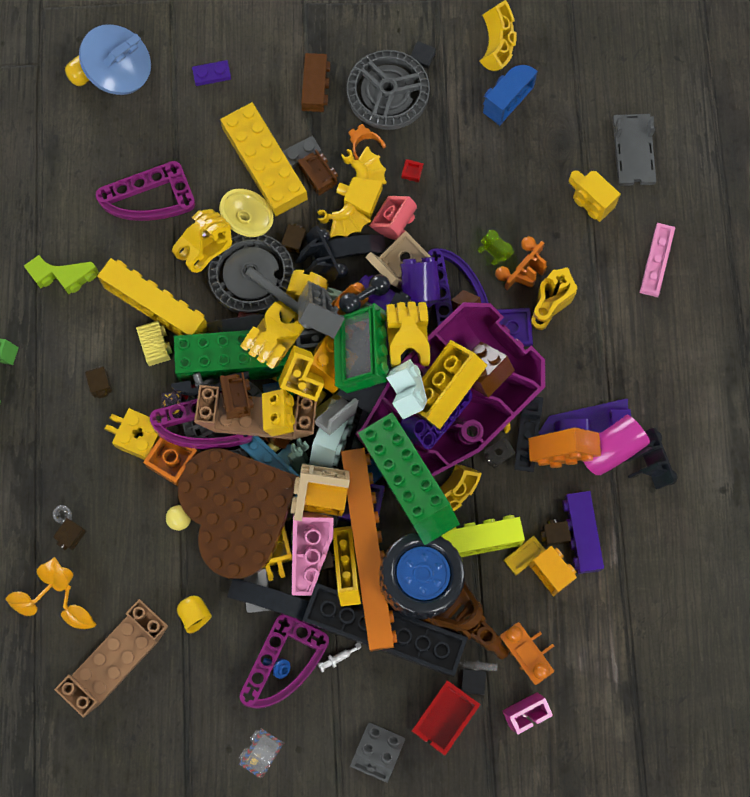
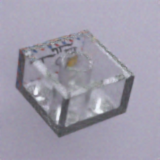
(261, 752)

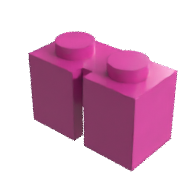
(532, 706)

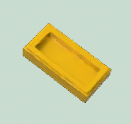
(524, 555)

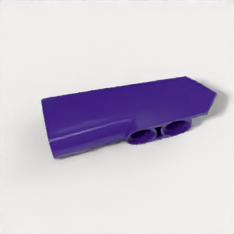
(592, 418)

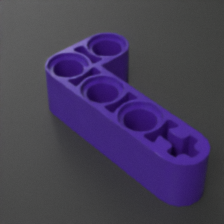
(425, 434)

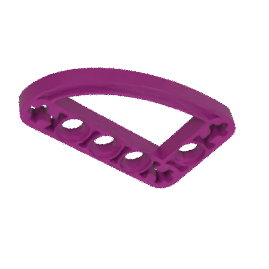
(149, 184)
(197, 443)
(267, 649)

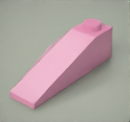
(309, 550)

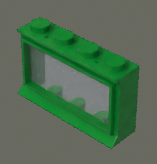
(361, 350)

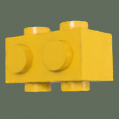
(278, 412)

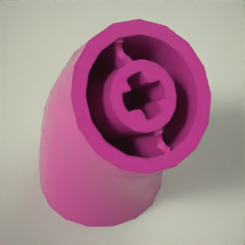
(618, 444)

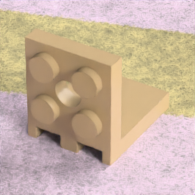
(389, 262)
(318, 475)

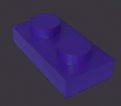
(211, 73)

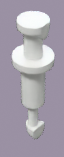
(337, 658)

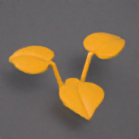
(59, 579)

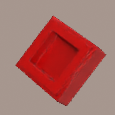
(412, 170)

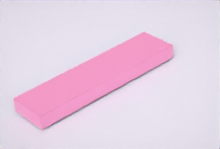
(657, 260)

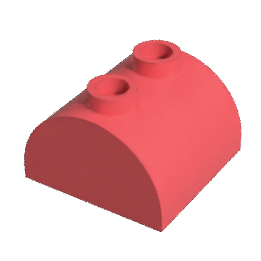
(394, 216)

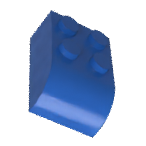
(509, 92)

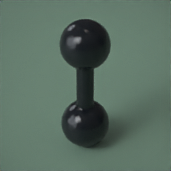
(378, 285)

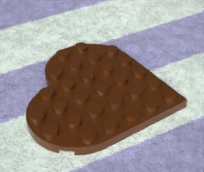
(238, 508)

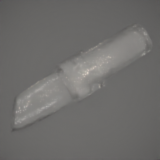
(478, 665)

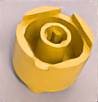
(299, 281)

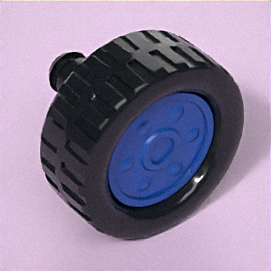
(420, 577)

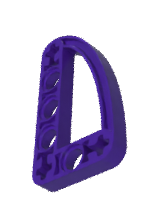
(465, 269)

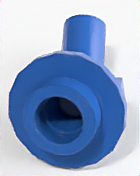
(280, 668)

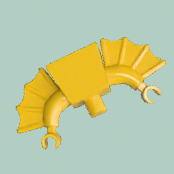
(360, 195)

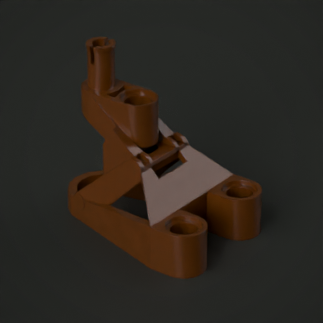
(474, 627)

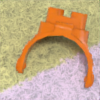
(361, 134)

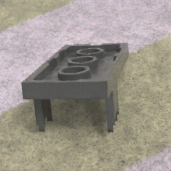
(633, 137)

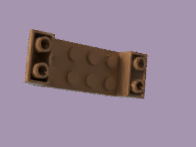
(212, 415)
(112, 659)

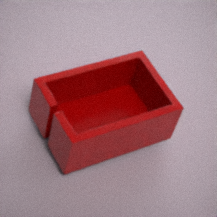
(446, 717)

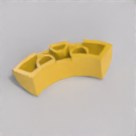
(501, 36)
(460, 485)

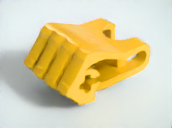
(206, 244)
(549, 307)
(407, 331)
(272, 337)

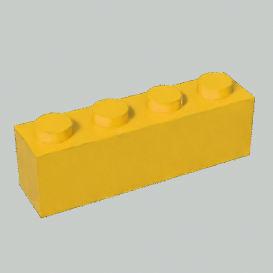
(346, 566)

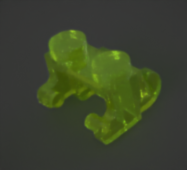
(496, 247)

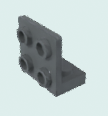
(377, 752)

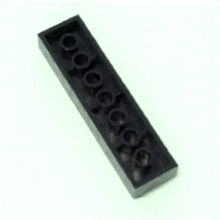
(416, 639)

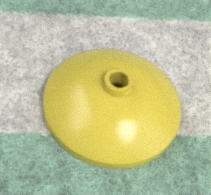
(246, 212)

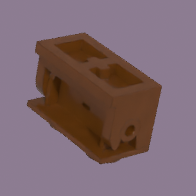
(318, 172)
(235, 396)

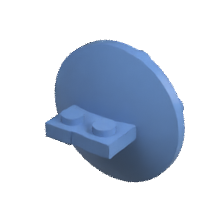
(115, 59)

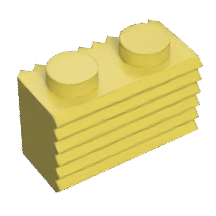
(153, 343)

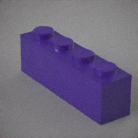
(583, 532)

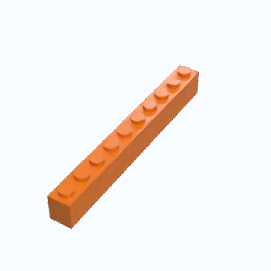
(368, 555)

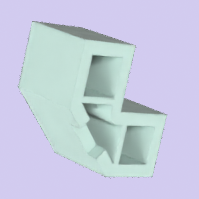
(409, 389)

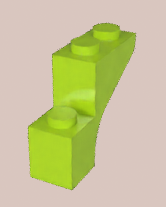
(69, 276)

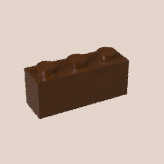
(315, 82)

